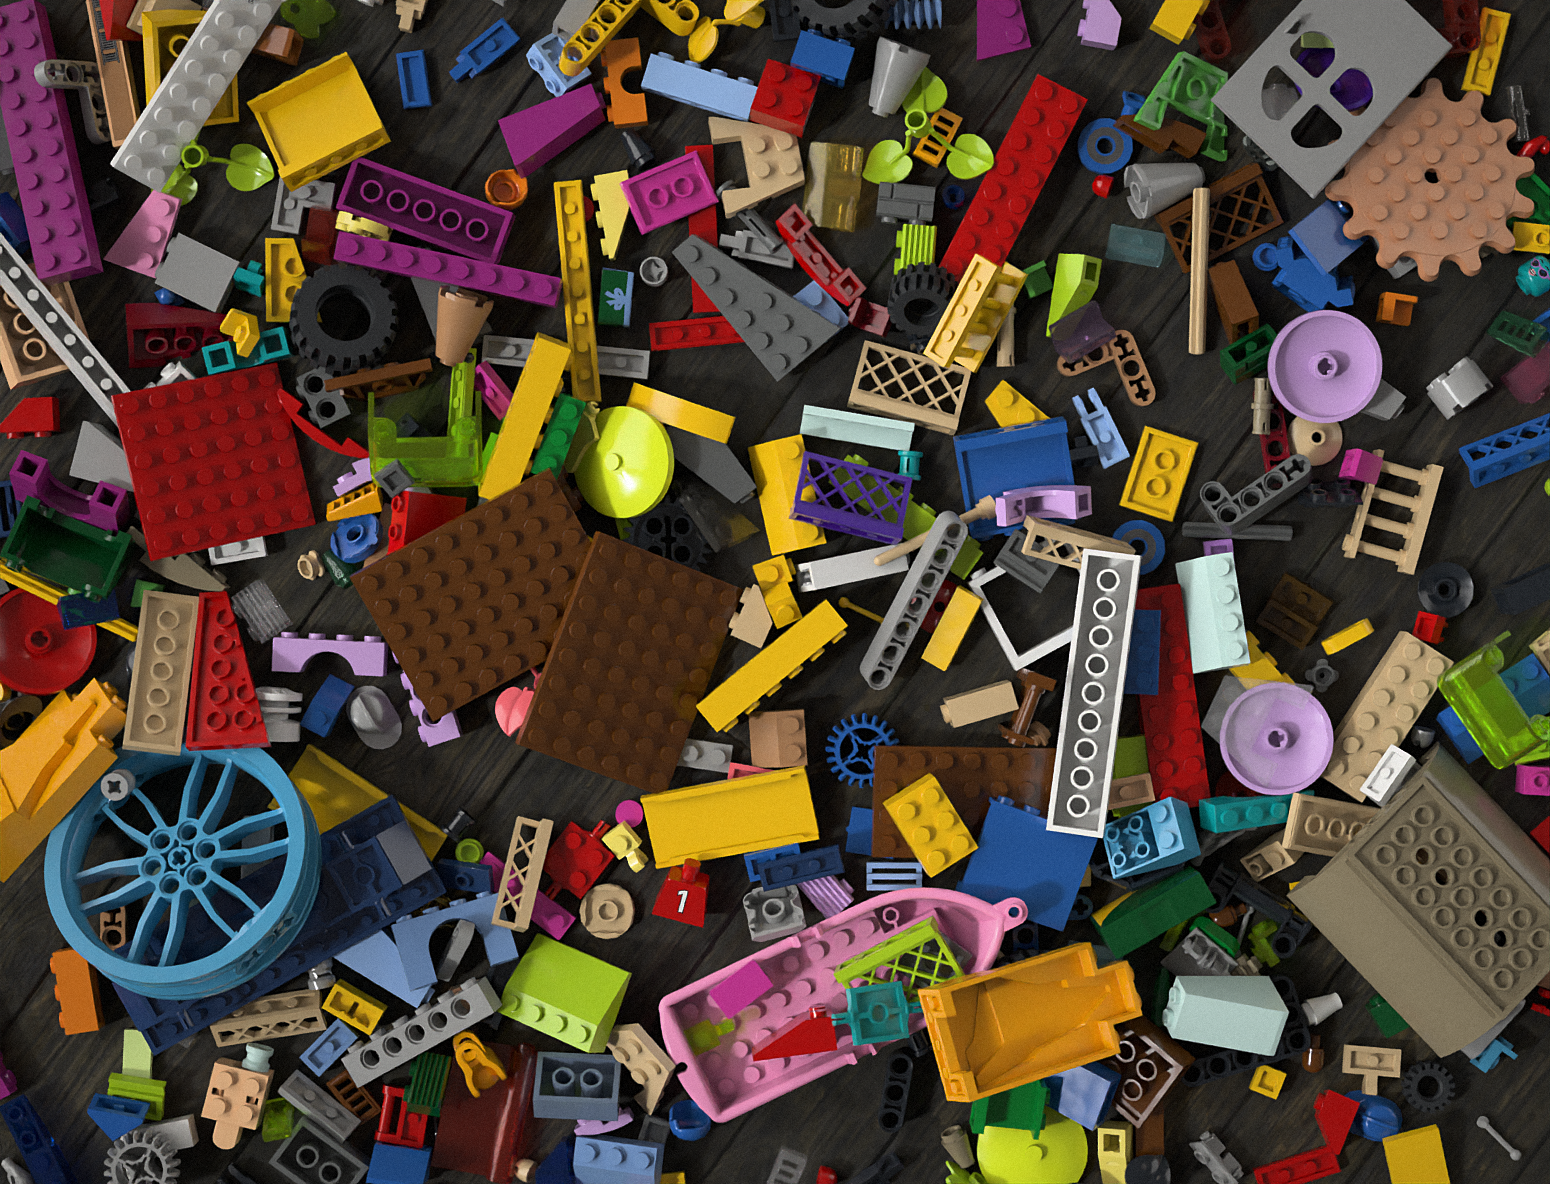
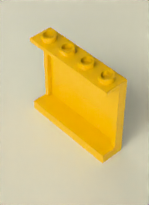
(319, 121)

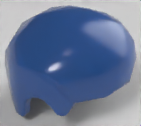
(689, 1120)

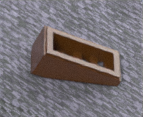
(341, 1095)

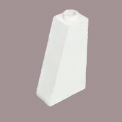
(846, 569)

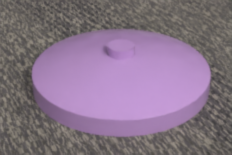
(1325, 366)
(1296, 741)

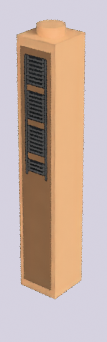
(115, 77)

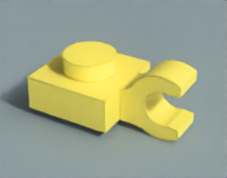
(625, 842)

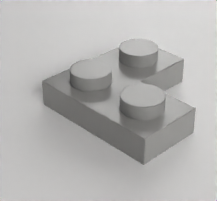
(291, 205)

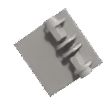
(1198, 957)

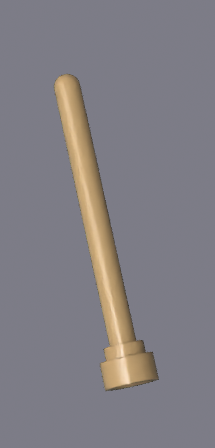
(983, 510)

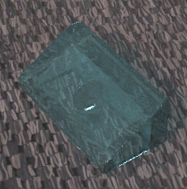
(1135, 245)

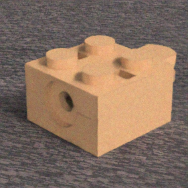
(233, 1100)

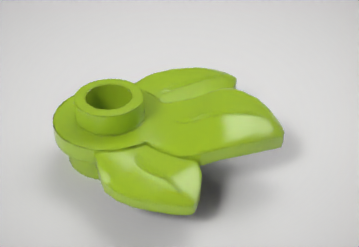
(961, 1176)

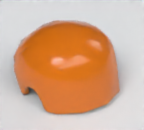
(506, 189)

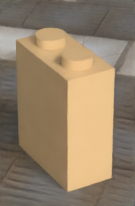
(979, 704)

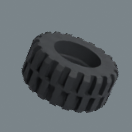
(844, 21)
(350, 286)

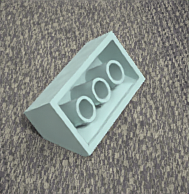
(1213, 613)

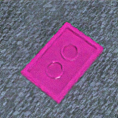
(668, 192)

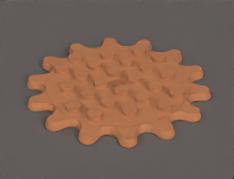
(1443, 218)

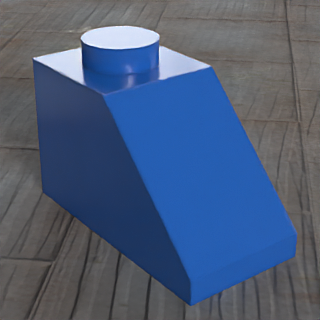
(327, 706)

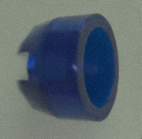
(959, 197)

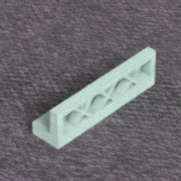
(856, 428)

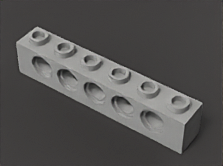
(365, 1067)

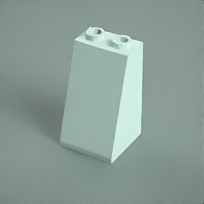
(1226, 1012)

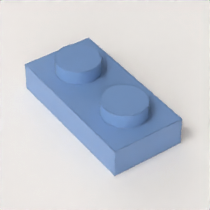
(329, 1046)

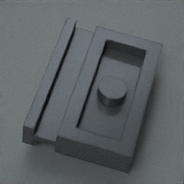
(1027, 569)

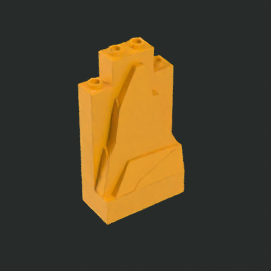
(55, 767)
(1027, 1020)

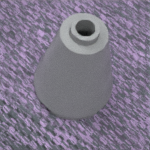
(894, 74)
(1160, 185)

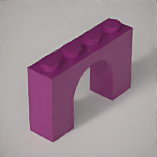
(104, 509)

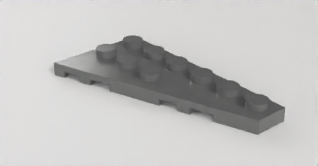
(765, 316)

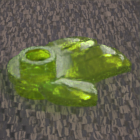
(310, 15)

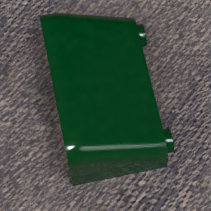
(67, 551)

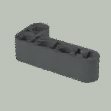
(1258, 490)

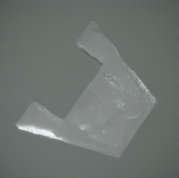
(1240, 713)

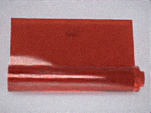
(488, 1129)

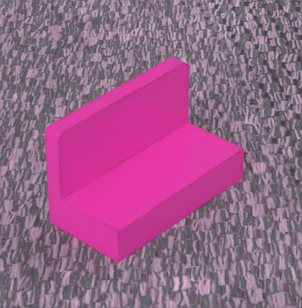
(741, 988)

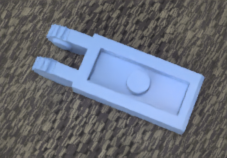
(1101, 430)

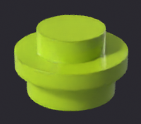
(469, 851)

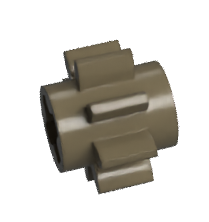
(1246, 966)

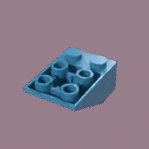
(1151, 838)

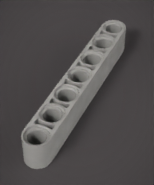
(913, 587)

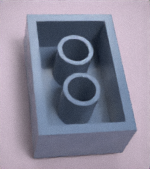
(577, 1086)

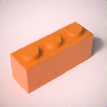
(77, 992)

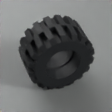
(920, 282)

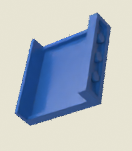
(1012, 460)
(1027, 863)

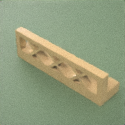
(1070, 535)
(532, 876)
(267, 1012)

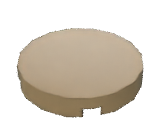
(607, 910)

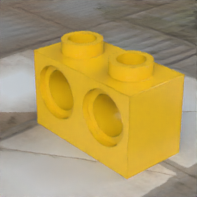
(354, 1006)

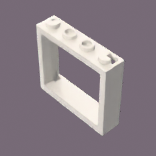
(1017, 661)

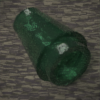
(338, 569)

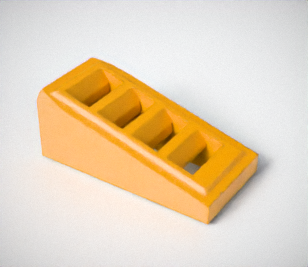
(928, 157)
(357, 503)

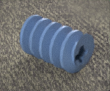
(915, 11)

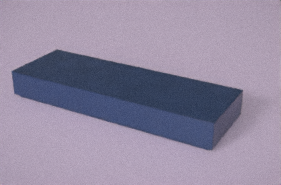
(800, 867)

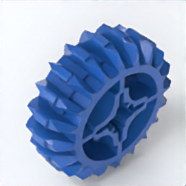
(849, 730)

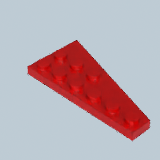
(223, 694)

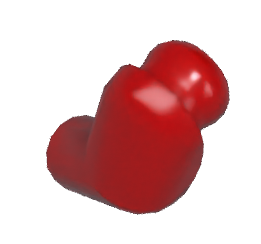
(1537, 144)

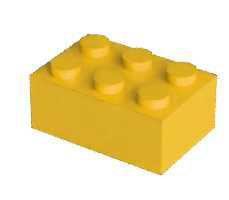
(930, 825)

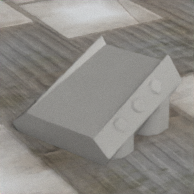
(774, 913)

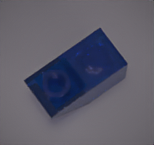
(556, 1165)

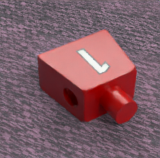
(684, 894)

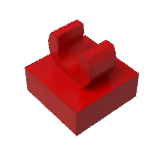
(1429, 627)

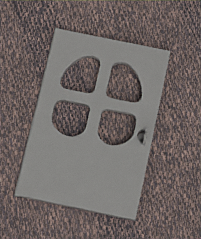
(1373, 36)

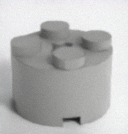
(1458, 389)

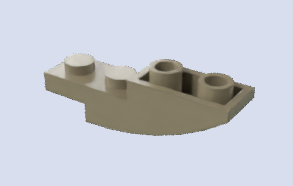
(184, 569)

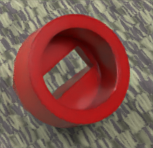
(1103, 185)
(826, 1176)

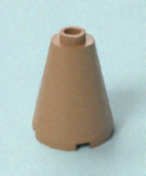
(459, 322)

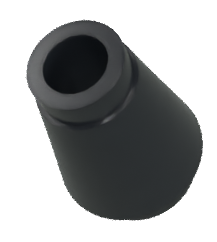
(638, 150)

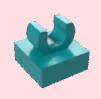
(250, 279)

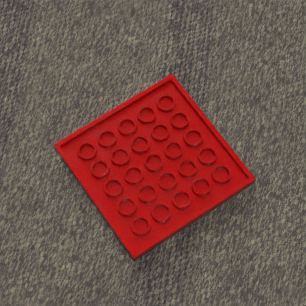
(212, 461)

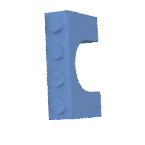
(414, 934)

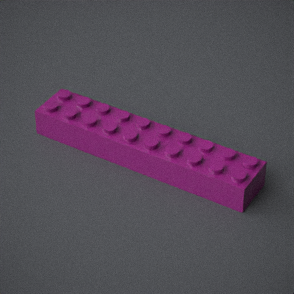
(44, 150)

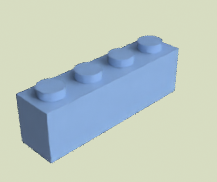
(699, 87)

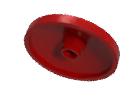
(36, 650)

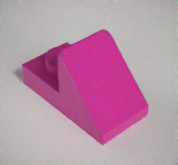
(1361, 466)

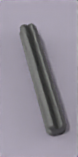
(1253, 531)

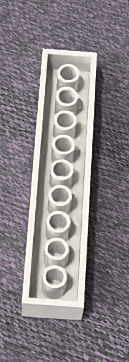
(1093, 693)

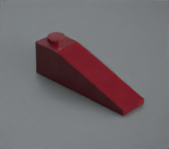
(168, 331)

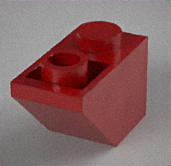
(33, 416)

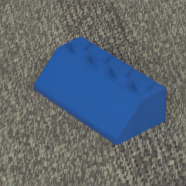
(1528, 685)

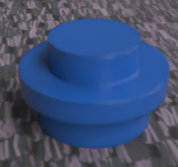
(1265, 257)

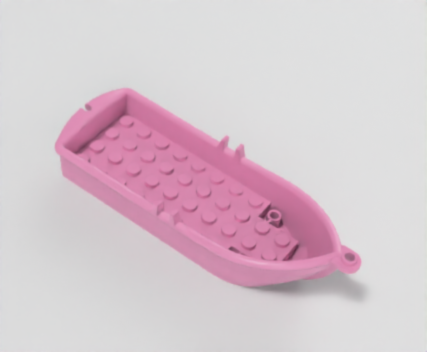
(802, 971)

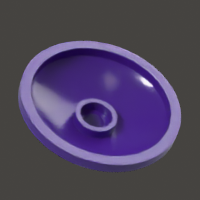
(1351, 89)

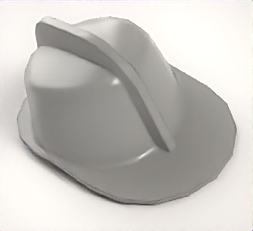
(373, 717)

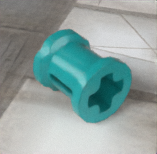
(910, 464)

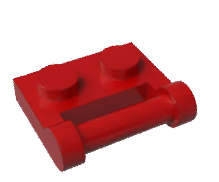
(411, 1125)

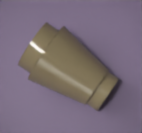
(957, 1144)

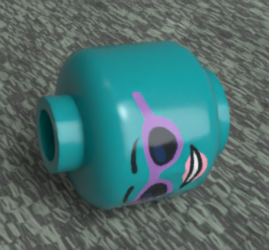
(1534, 276)

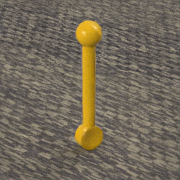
(844, 603)

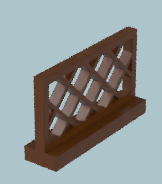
(1218, 190)

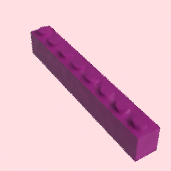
(448, 269)

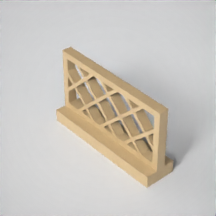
(904, 411)

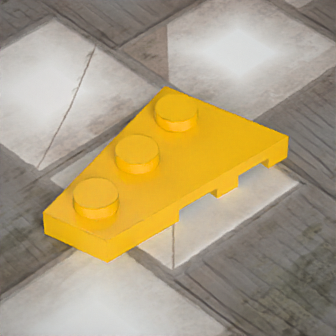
(283, 278)
(1011, 407)

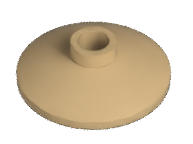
(1301, 442)

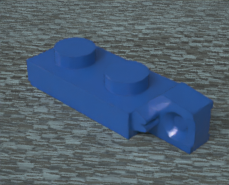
(485, 50)

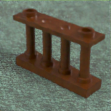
(1033, 686)

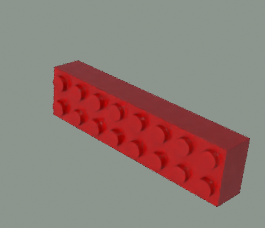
(1016, 176)
(1172, 716)

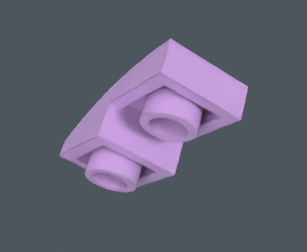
(593, 1127)

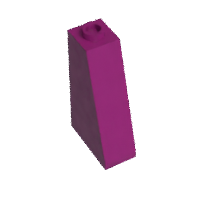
(551, 127)

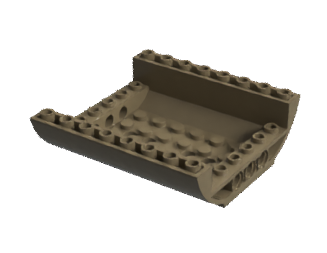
(1421, 936)

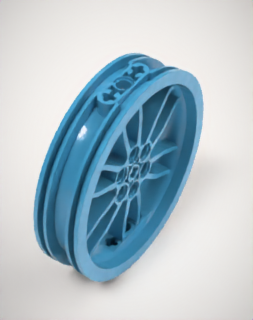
(259, 939)

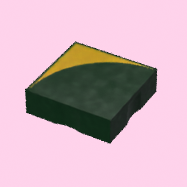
(1151, 911)

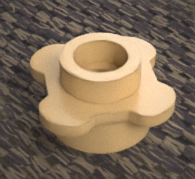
(311, 565)

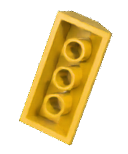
(776, 476)

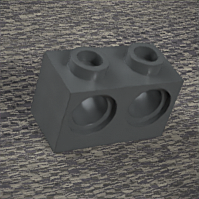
(319, 399)

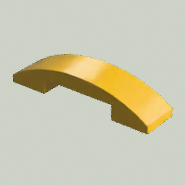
(682, 413)

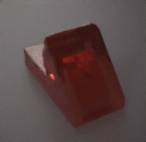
(320, 235)

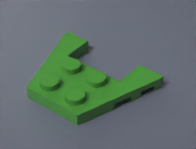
(1189, 88)

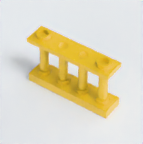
(975, 313)

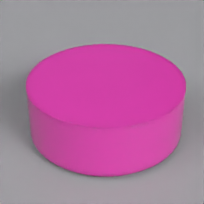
(630, 811)

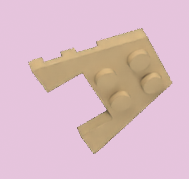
(770, 162)
(645, 1062)

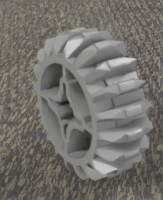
(132, 1162)

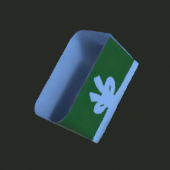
(615, 298)

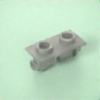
(1208, 1151)

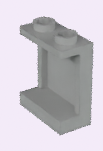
(197, 273)

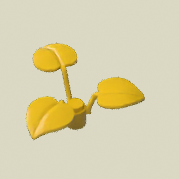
(705, 33)

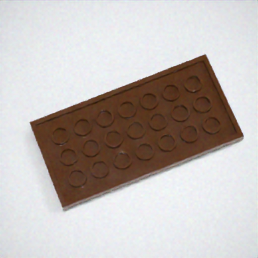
(967, 778)

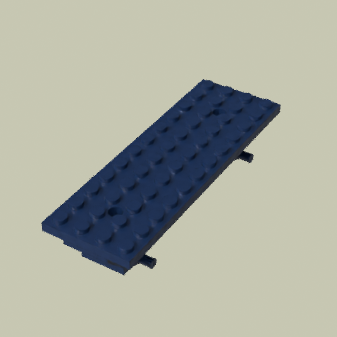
(368, 879)

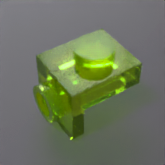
(1262, 949)

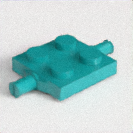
(877, 1013)

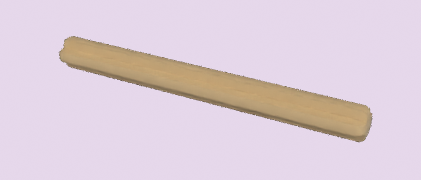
(1199, 270)

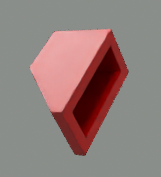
(1334, 1118)

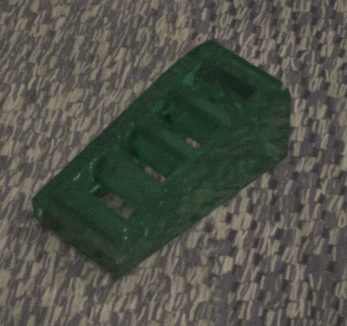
(1531, 348)

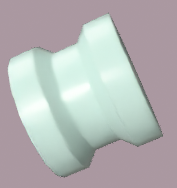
(257, 1057)

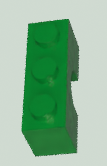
(558, 434)

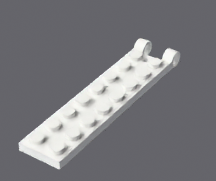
(192, 89)

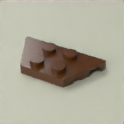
(384, 382)

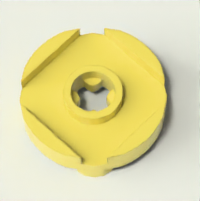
(362, 226)

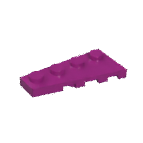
(1000, 29)

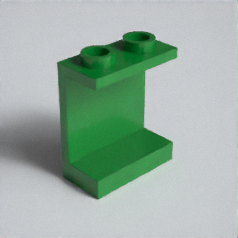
(1013, 1109)

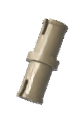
(1262, 406)

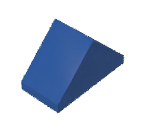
(117, 1114)

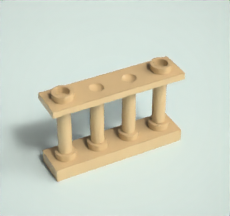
(1412, 532)

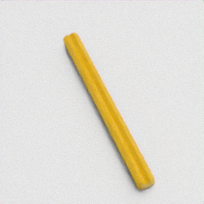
(52, 595)

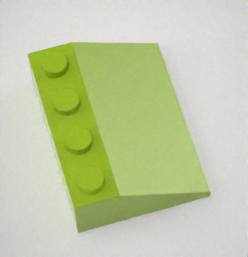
(565, 994)

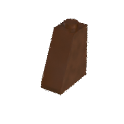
(1232, 301)

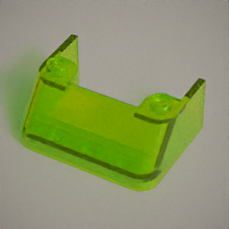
(430, 460)
(1490, 708)

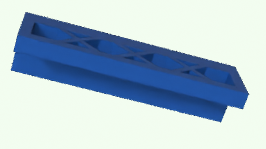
(1504, 462)

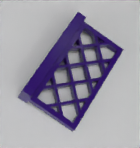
(845, 521)

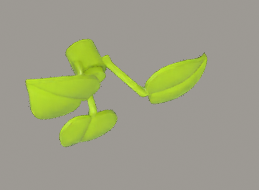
(888, 159)
(246, 169)

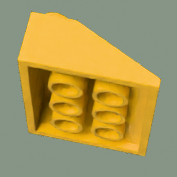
(163, 41)

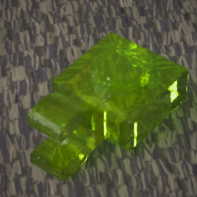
(705, 1035)

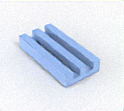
(869, 875)

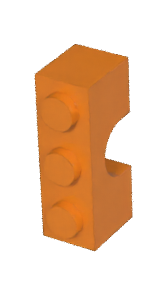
(626, 108)

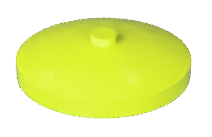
(628, 465)
(1017, 1158)

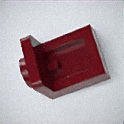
(869, 317)

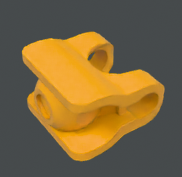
(479, 1064)

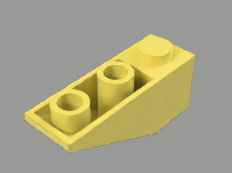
(613, 210)
(1114, 1150)

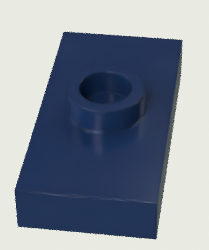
(466, 875)

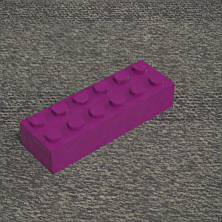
(426, 211)

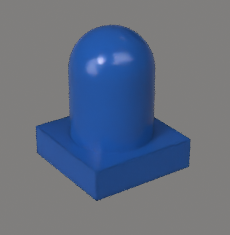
(1132, 103)
(168, 297)

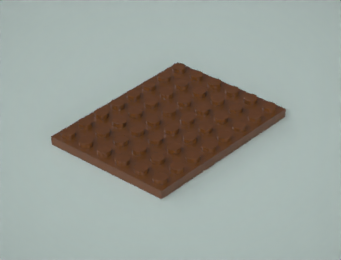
(479, 593)
(629, 664)

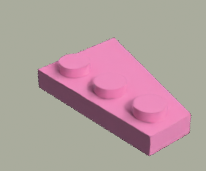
(147, 235)

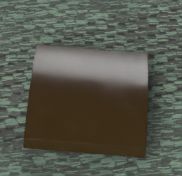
(1294, 610)

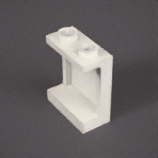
(1389, 775)

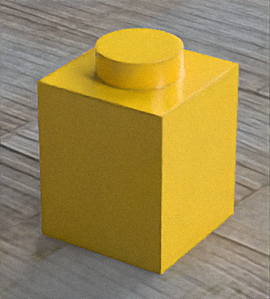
(781, 604)

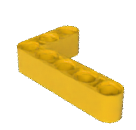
(619, 14)

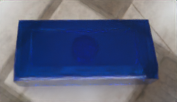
(80, 612)

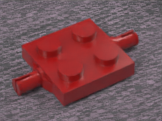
(577, 859)

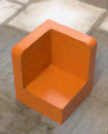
(1395, 308)

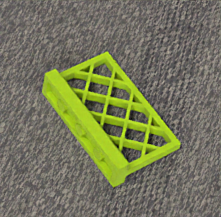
(895, 947)

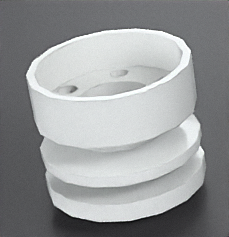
(275, 711)

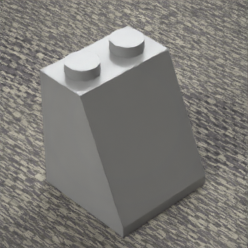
(100, 457)

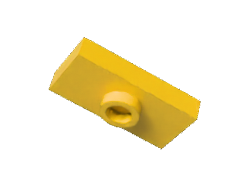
(1531, 237)

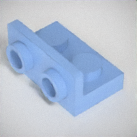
(545, 58)
(818, 299)

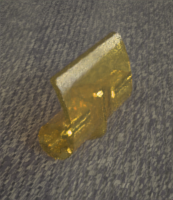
(833, 185)

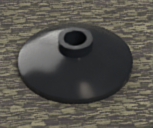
(1459, 589)

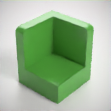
(1037, 280)

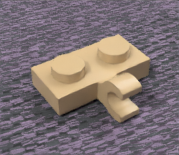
(1371, 1063)

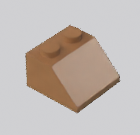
(778, 738)

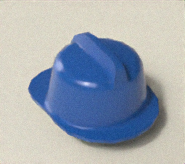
(1375, 1116)

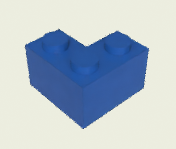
(823, 57)

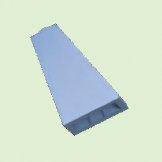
(381, 963)

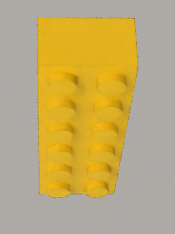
(525, 415)
(771, 665)

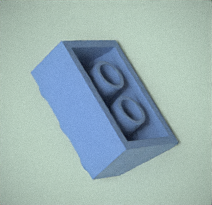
(617, 1160)

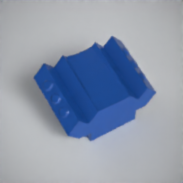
(1304, 283)

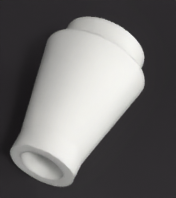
(1319, 1008)

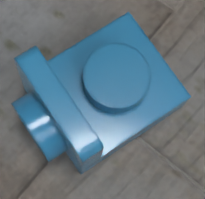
(1490, 1056)

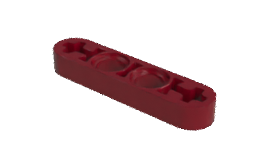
(1278, 434)

